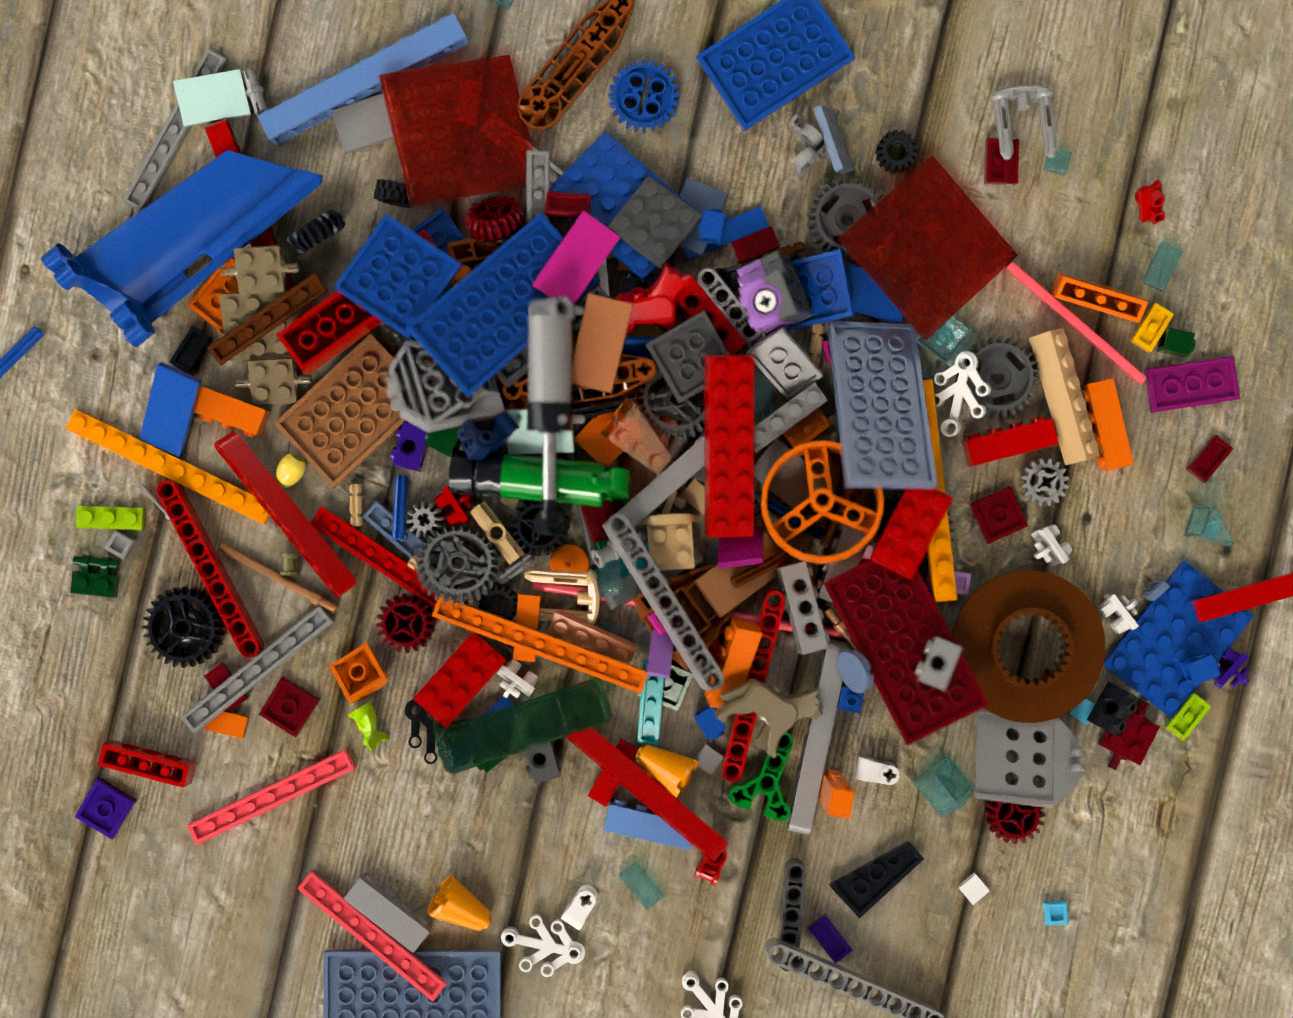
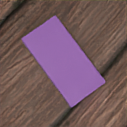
(660, 655)

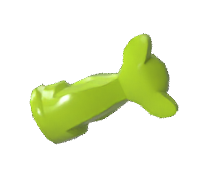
(366, 722)

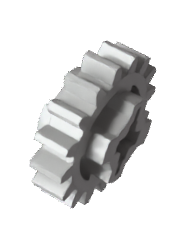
(1038, 475)

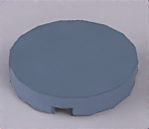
(855, 671)

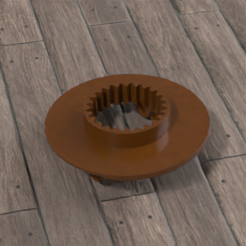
(1040, 595)

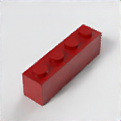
(1010, 442)

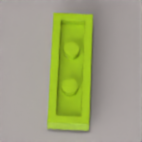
(110, 517)

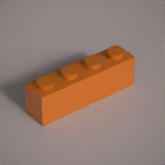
(1098, 297)
(231, 412)
(1107, 425)
(735, 657)
(836, 794)

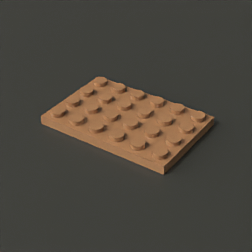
(344, 413)

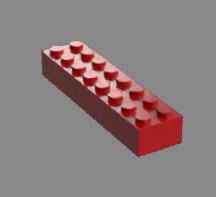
(328, 329)
(729, 445)

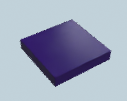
(105, 808)

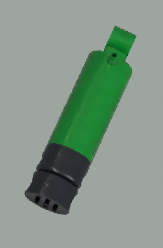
(522, 479)

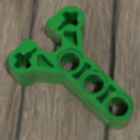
(753, 786)

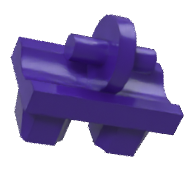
(1235, 660)

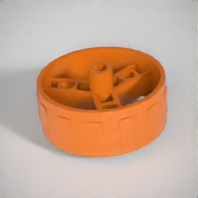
(816, 454)

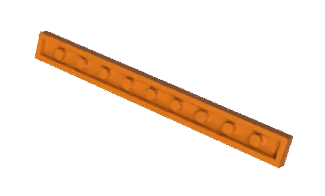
(542, 644)

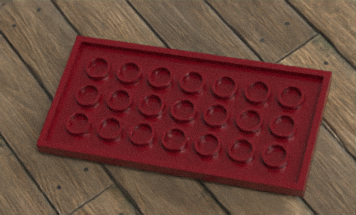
(891, 626)

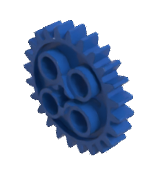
(662, 101)

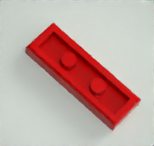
(605, 784)

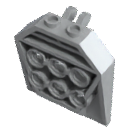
(415, 398)
(1058, 752)

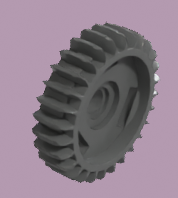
(849, 202)
(1013, 381)
(660, 404)
(450, 546)

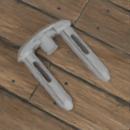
(1023, 95)

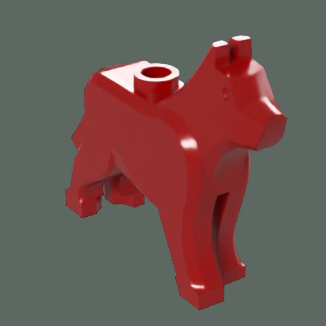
(657, 302)

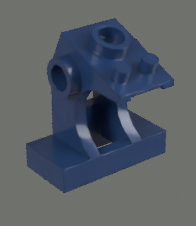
(483, 443)

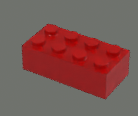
(911, 530)
(459, 679)

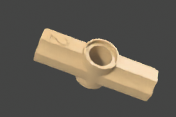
(488, 520)

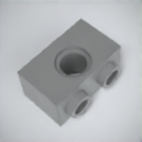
(948, 653)

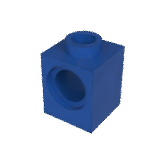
(712, 226)
(1200, 668)
(850, 700)
(709, 724)

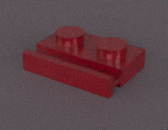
(998, 169)

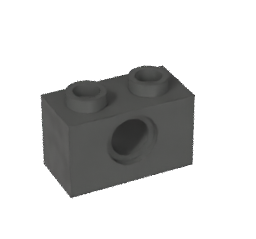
(542, 771)

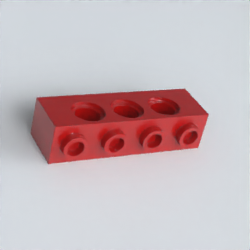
(733, 339)
(147, 763)

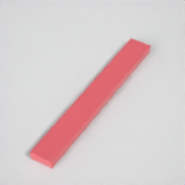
(1075, 323)
(271, 796)
(372, 936)

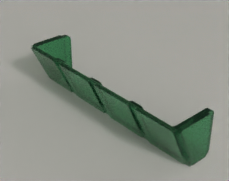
(522, 726)

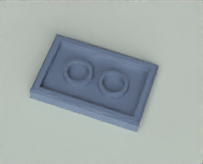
(834, 140)
(700, 198)

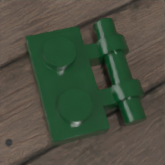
(95, 583)

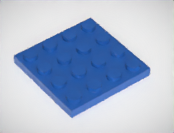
(397, 275)

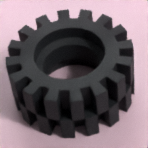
(901, 139)
(391, 193)
(505, 592)

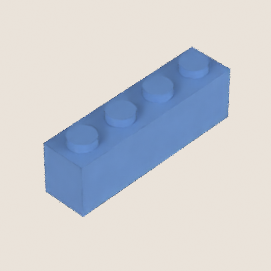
(642, 824)

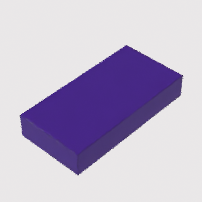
(830, 938)

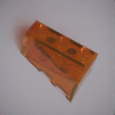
(636, 437)

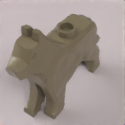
(775, 710)

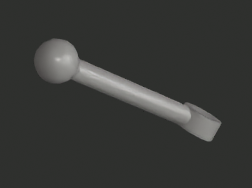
(143, 488)

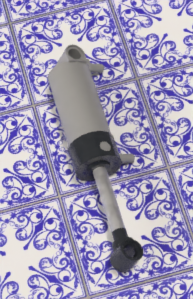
(550, 393)

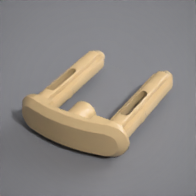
(589, 598)

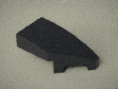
(728, 274)

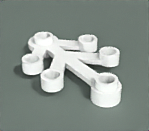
(961, 390)
(546, 945)
(712, 1010)

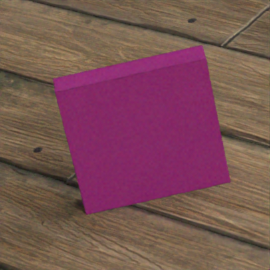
(741, 550)

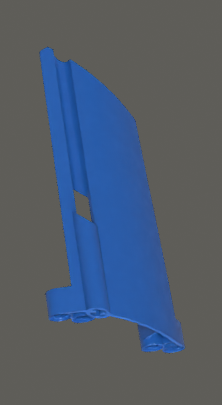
(143, 261)

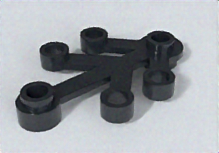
(415, 726)

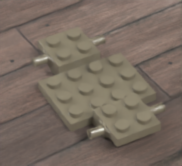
(261, 281)

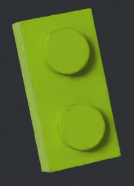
(1188, 717)

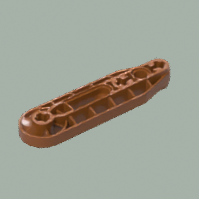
(585, 52)
(511, 401)

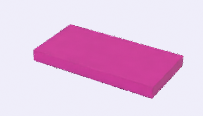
(576, 259)

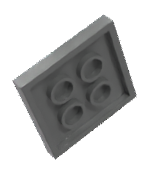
(655, 222)
(681, 354)

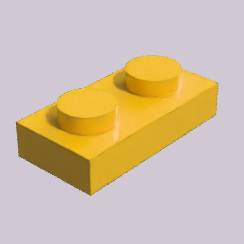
(1152, 327)

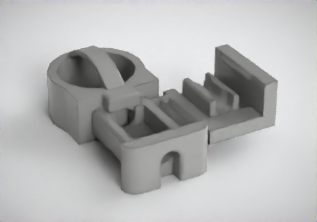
(808, 133)
(807, 158)

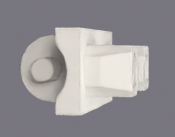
(1049, 547)
(1112, 605)
(525, 685)

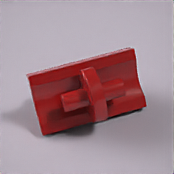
(1150, 202)
(459, 515)

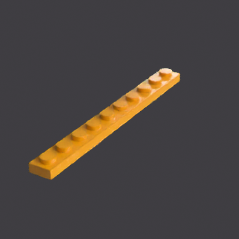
(166, 465)
(939, 550)

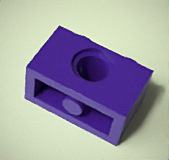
(412, 460)

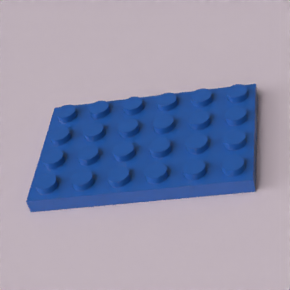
(775, 59)
(612, 179)
(1169, 634)

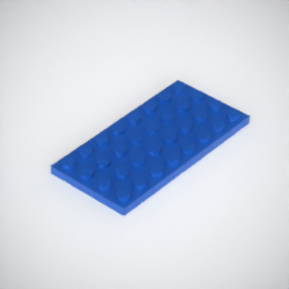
(487, 312)

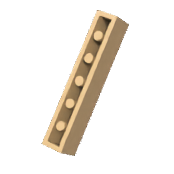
(1064, 396)

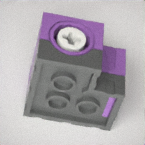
(772, 293)

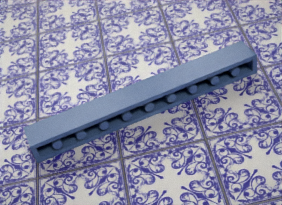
(362, 80)

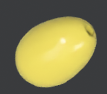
(290, 470)

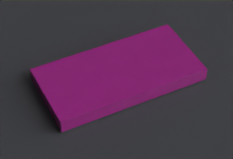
(1192, 384)

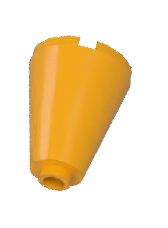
(667, 768)
(459, 906)

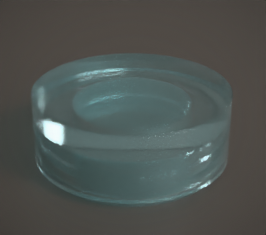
(712, 554)

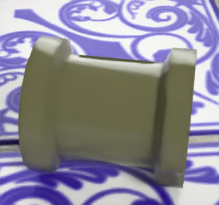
(289, 563)

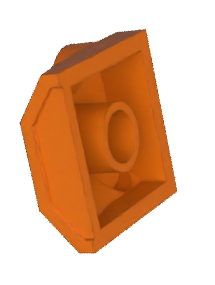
(359, 673)

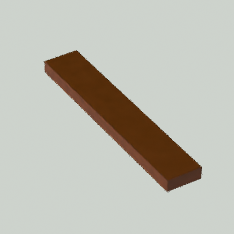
(268, 318)

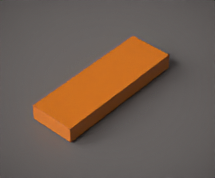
(527, 614)

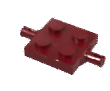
(1133, 741)

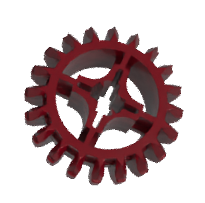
(495, 219)
(399, 615)
(1022, 830)

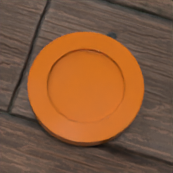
(569, 558)

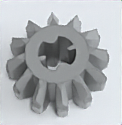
(418, 523)

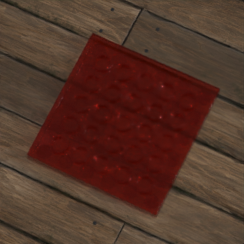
(457, 129)
(928, 247)

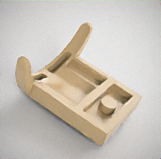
(671, 540)

